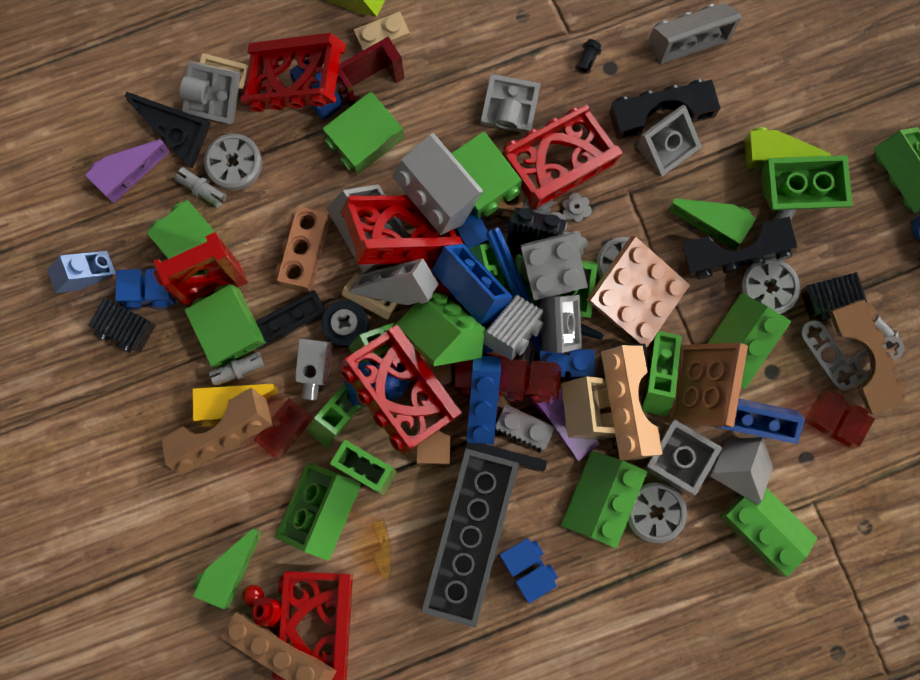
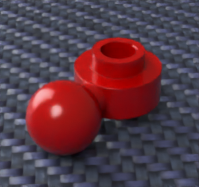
(265, 610)

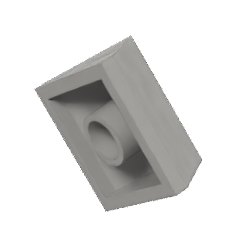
(669, 141)
(561, 323)
(744, 467)

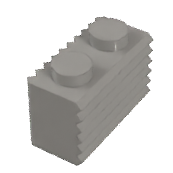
(514, 327)
(524, 428)

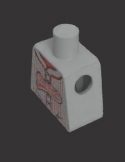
(314, 354)

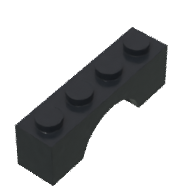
(630, 114)
(774, 241)

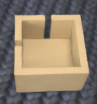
(582, 406)

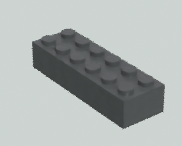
(470, 538)

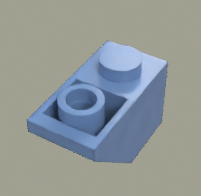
(80, 271)

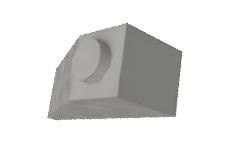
(399, 284)

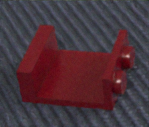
(367, 63)

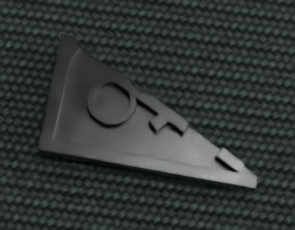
(177, 128)

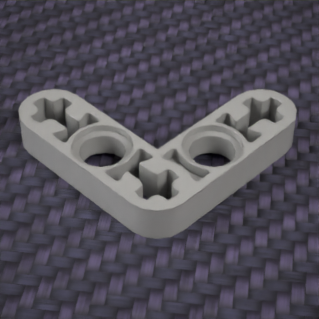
(840, 362)

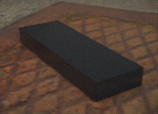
(290, 318)
(524, 460)

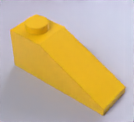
(211, 403)

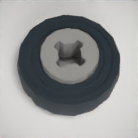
(350, 329)

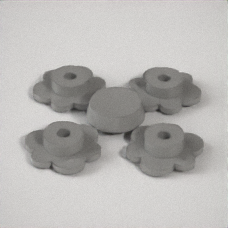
(569, 213)

